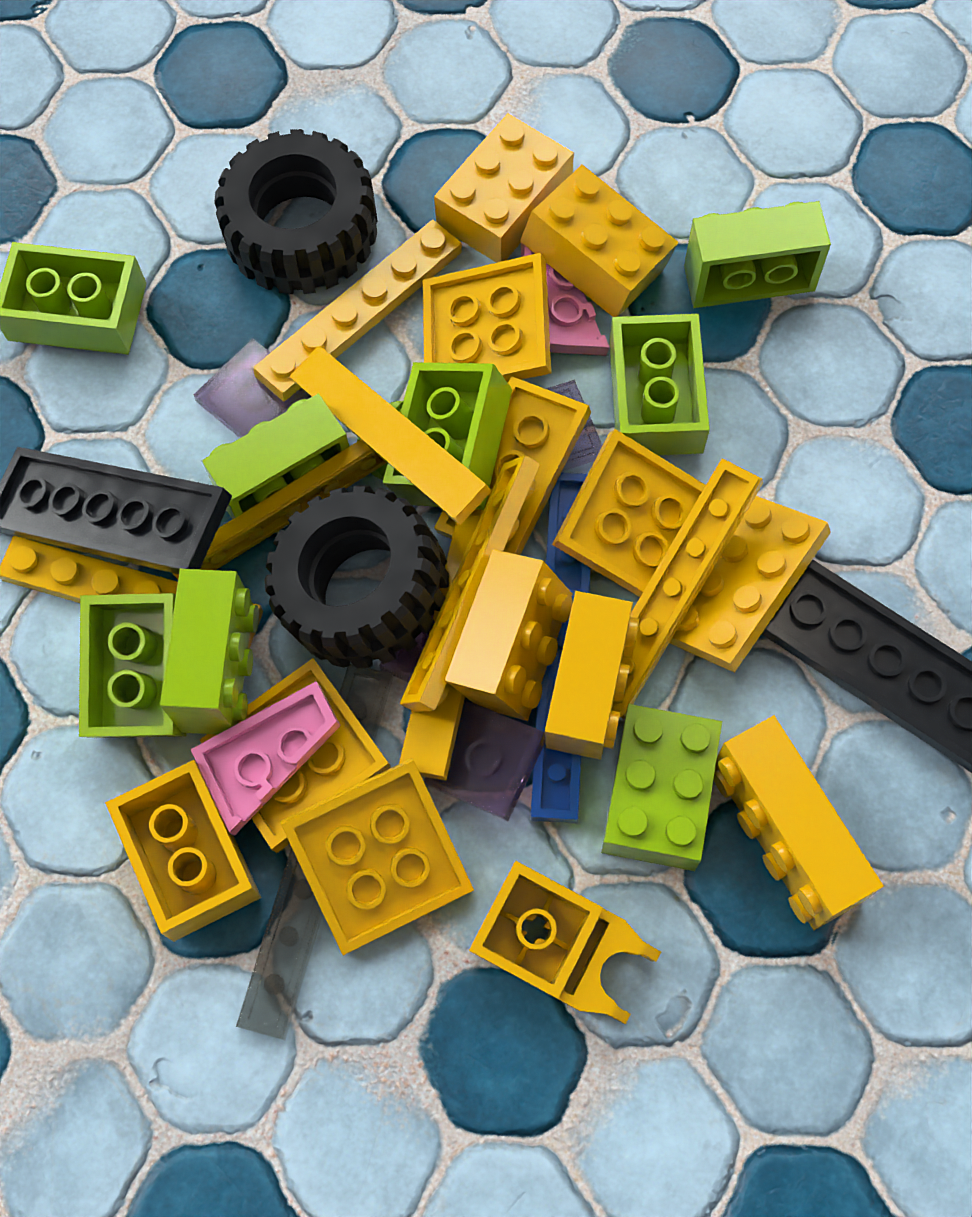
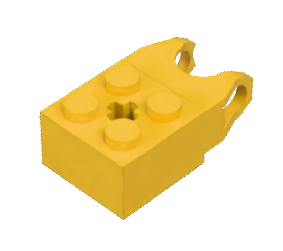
(576, 943)

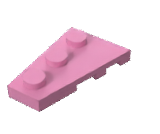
(570, 317)
(263, 752)

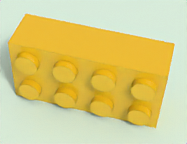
(794, 824)

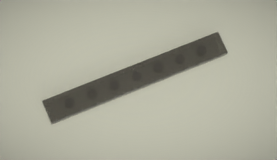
(296, 912)

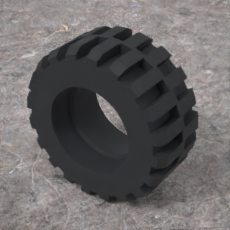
(289, 169)
(328, 536)

